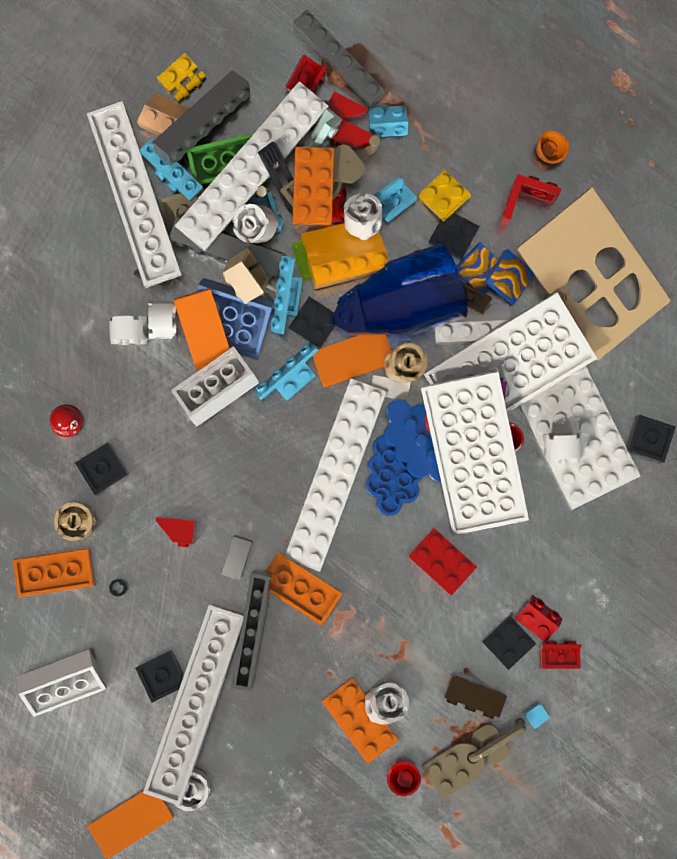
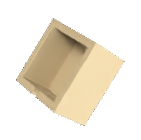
(246, 282)

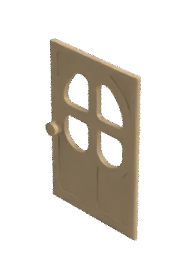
(571, 244)

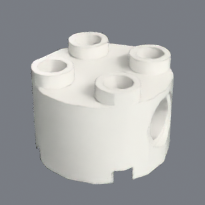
(363, 216)
(255, 223)
(160, 320)
(128, 330)
(562, 446)
(386, 703)
(197, 791)

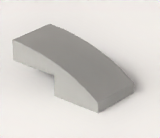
(236, 557)

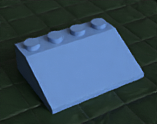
(242, 323)

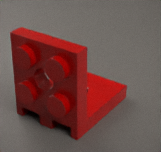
(532, 187)

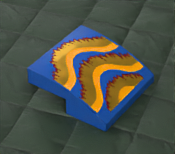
(476, 267)
(509, 276)

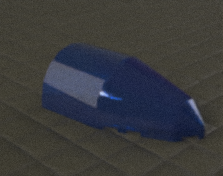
(405, 296)

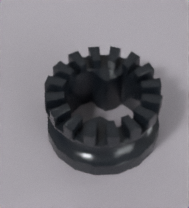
(114, 592)

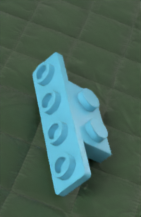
(175, 174)
(287, 295)
(291, 376)

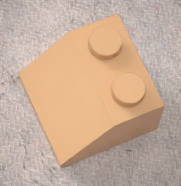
(159, 114)

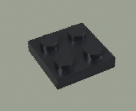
(455, 234)
(313, 322)
(651, 438)
(101, 468)
(509, 642)
(160, 676)

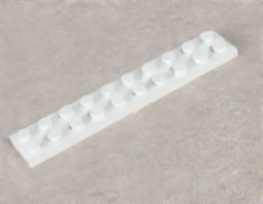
(246, 170)
(134, 194)
(335, 475)
(194, 705)

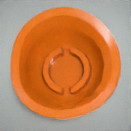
(552, 147)

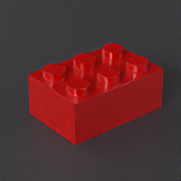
(442, 561)

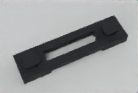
(271, 155)

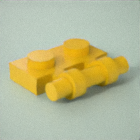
(178, 73)

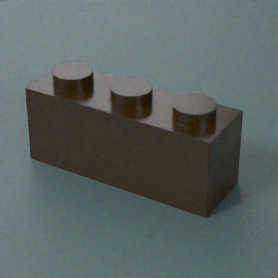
(474, 696)

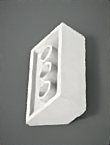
(473, 326)
(215, 386)
(60, 683)

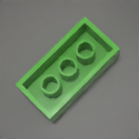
(211, 158)

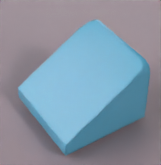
(536, 715)

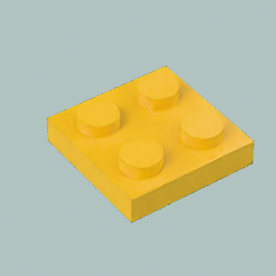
(444, 195)

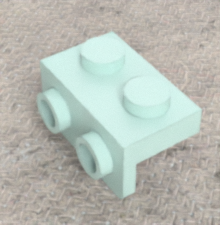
(325, 129)

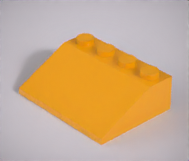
(340, 257)

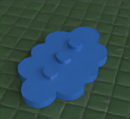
(411, 439)
(389, 479)

